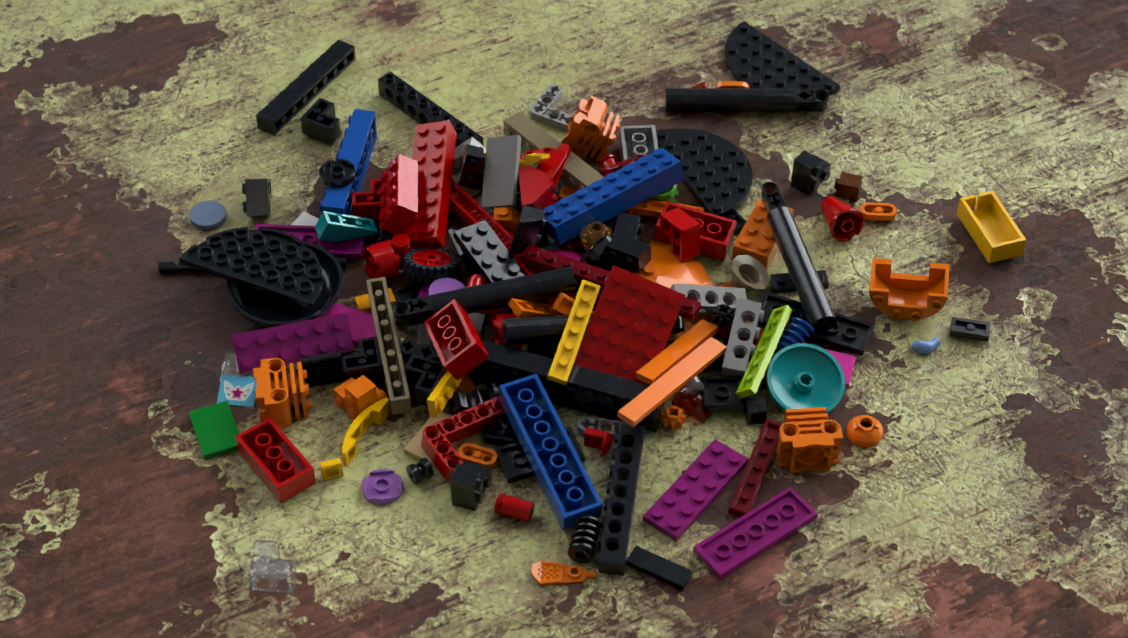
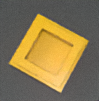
(331, 469)

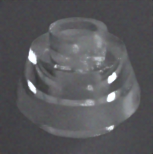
(692, 387)

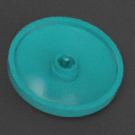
(805, 378)

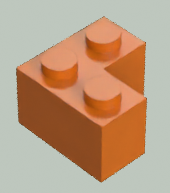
(355, 395)

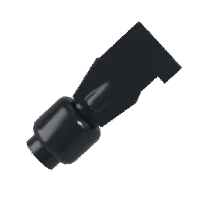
(755, 409)

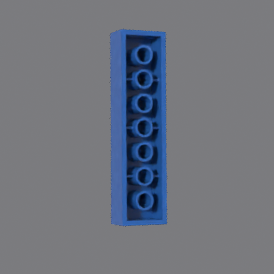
(358, 149)
(612, 194)
(549, 450)

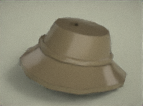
(749, 273)

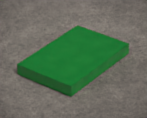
(214, 429)

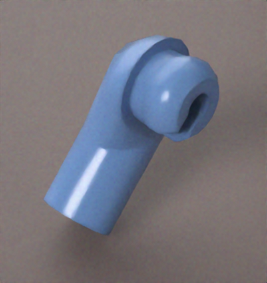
(925, 347)

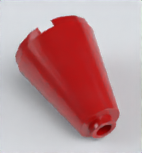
(841, 219)

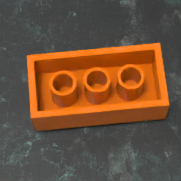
(757, 238)

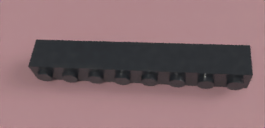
(305, 87)

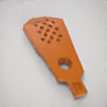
(559, 573)

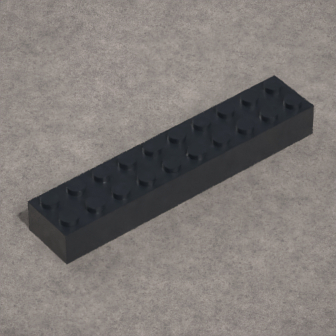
(585, 390)

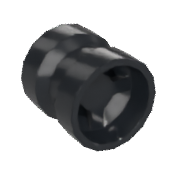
(421, 470)

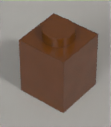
(848, 186)

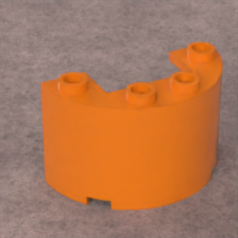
(907, 294)

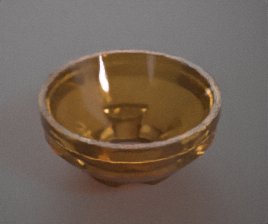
(589, 236)

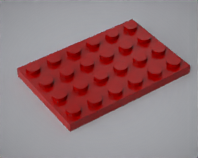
(628, 325)

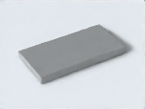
(501, 172)

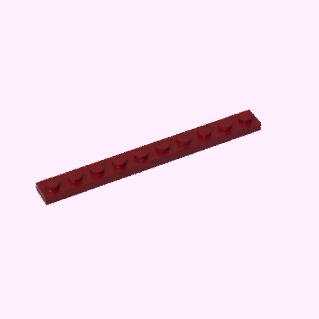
(550, 261)

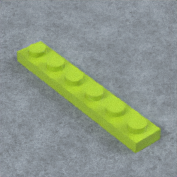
(764, 352)

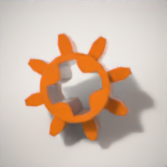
(673, 418)

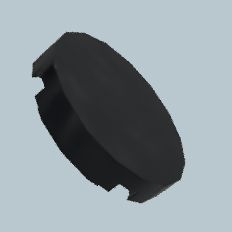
(337, 173)

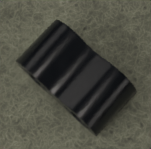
(410, 346)
(464, 400)

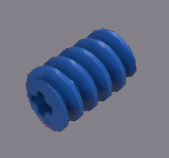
(794, 333)

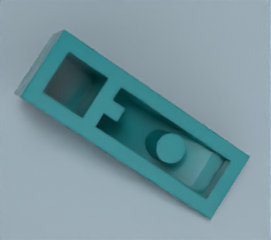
(342, 227)

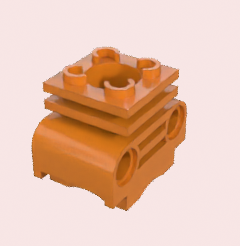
(589, 129)
(279, 393)
(808, 440)

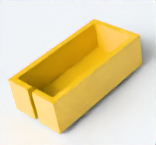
(991, 227)

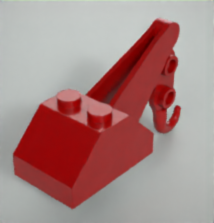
(540, 182)

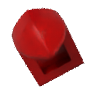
(598, 439)

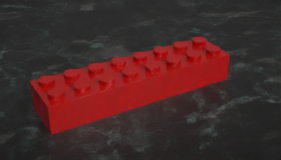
(435, 156)

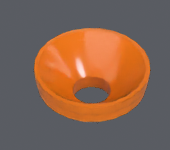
(864, 436)

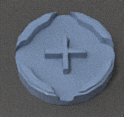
(208, 215)

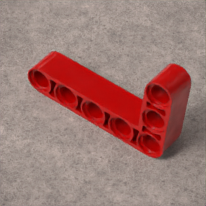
(440, 435)

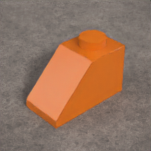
(507, 218)

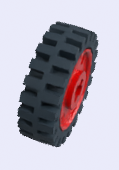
(430, 264)

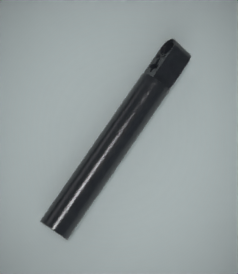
(745, 100)
(797, 260)
(487, 295)
(546, 329)

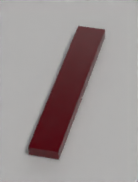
(756, 469)

